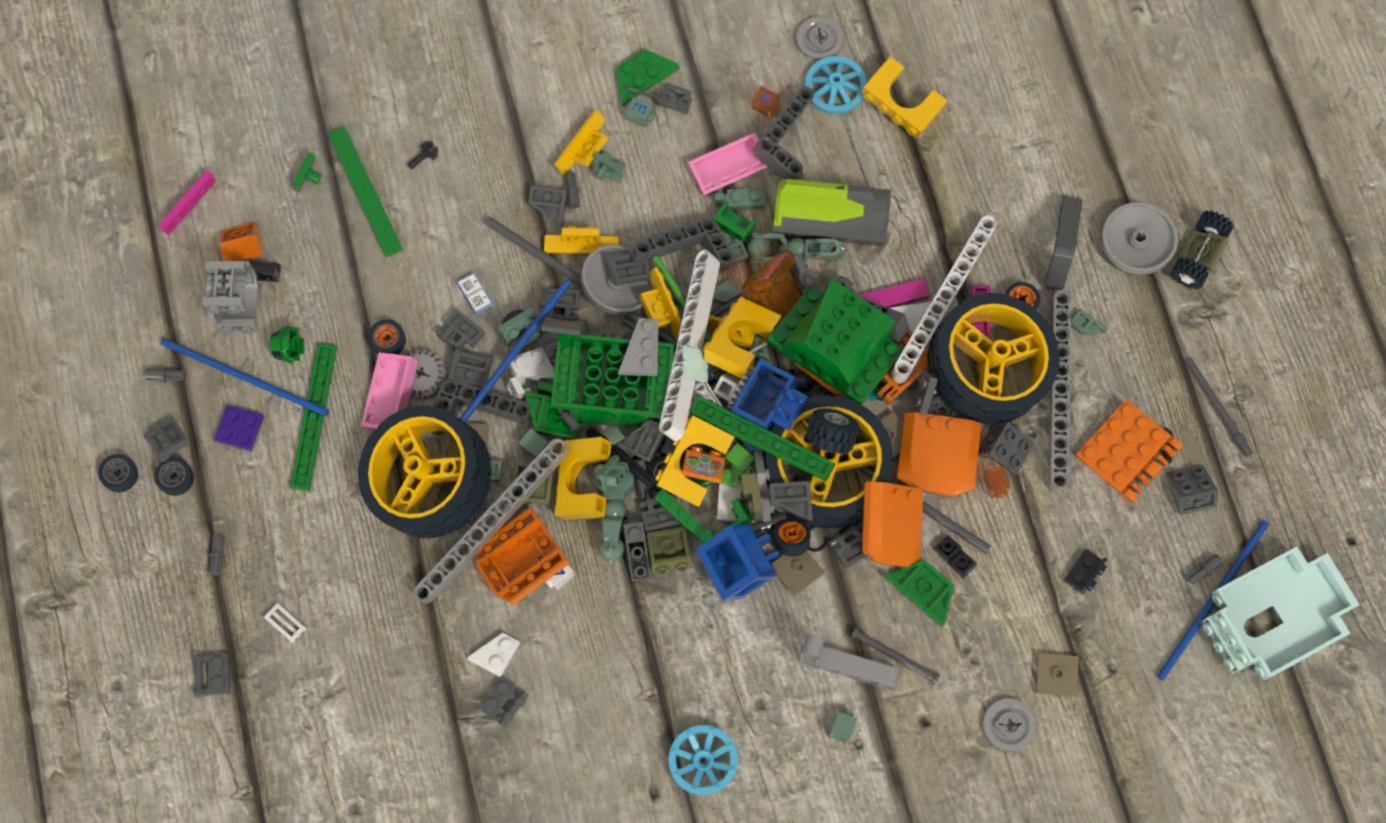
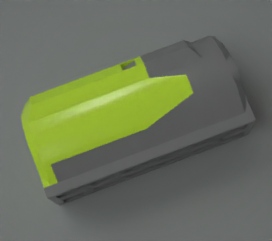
(832, 212)

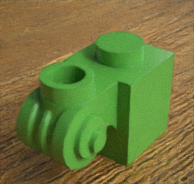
(739, 461)

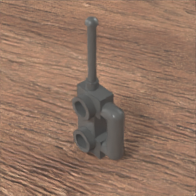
(667, 100)

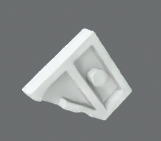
(532, 365)
(496, 654)

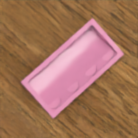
(726, 165)
(389, 388)

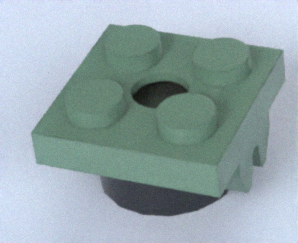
(516, 324)

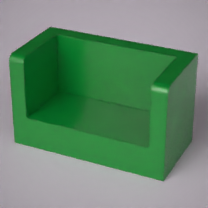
(734, 224)

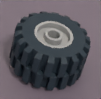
(832, 430)

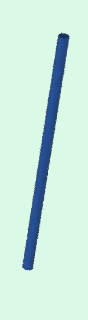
(515, 350)
(245, 377)
(1210, 604)

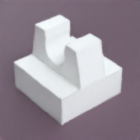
(515, 388)

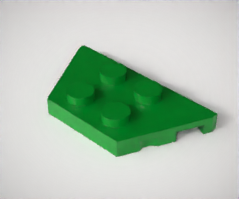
(643, 73)
(547, 419)
(924, 588)

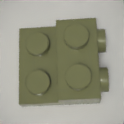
(750, 492)
(542, 494)
(669, 550)

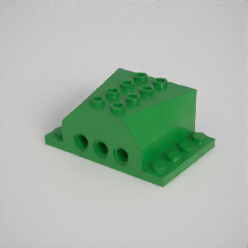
(838, 340)
(593, 391)

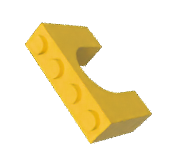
(912, 119)
(742, 316)
(671, 476)
(568, 502)

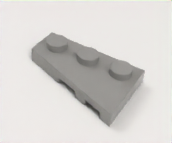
(642, 352)
(764, 489)

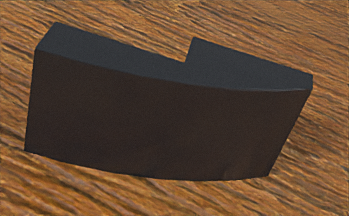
(955, 557)

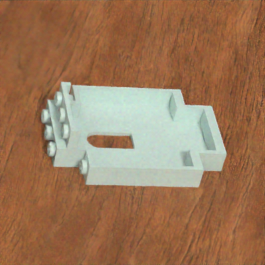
(1304, 597)

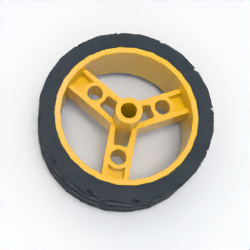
(1034, 341)
(401, 434)
(875, 452)

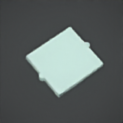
(694, 365)

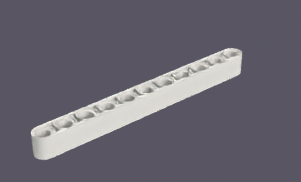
(942, 305)
(692, 335)

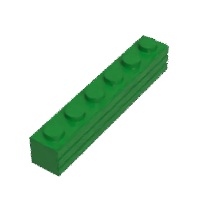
(683, 516)

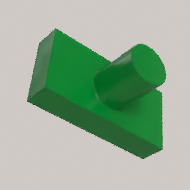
(306, 173)

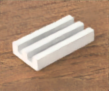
(297, 633)

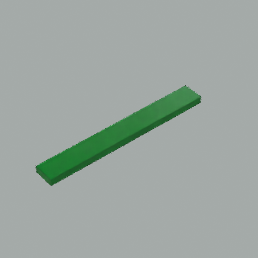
(365, 192)
(313, 421)
(762, 438)

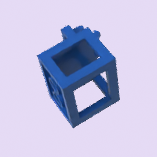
(770, 399)
(737, 561)

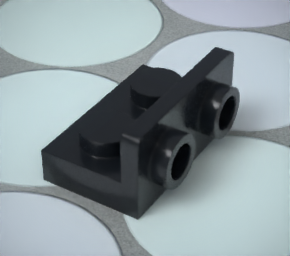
(267, 271)
(1085, 571)

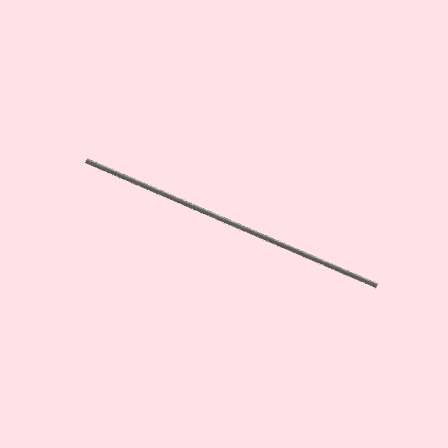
(664, 336)

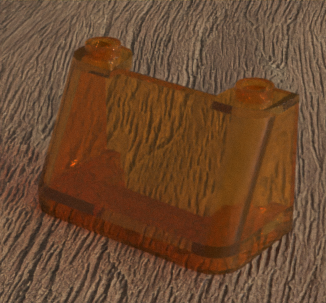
(774, 285)

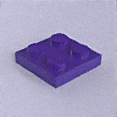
(239, 428)

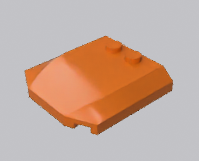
(938, 453)
(892, 523)
(520, 558)

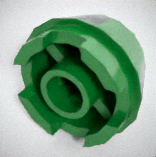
(286, 344)

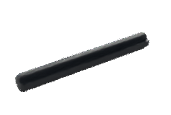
(634, 468)

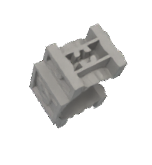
(232, 296)

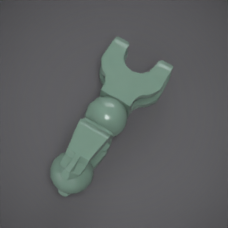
(815, 249)
(612, 546)

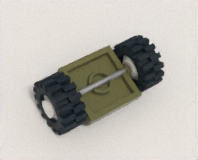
(1202, 250)

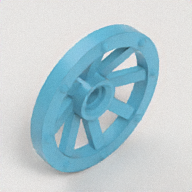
(836, 87)
(700, 754)

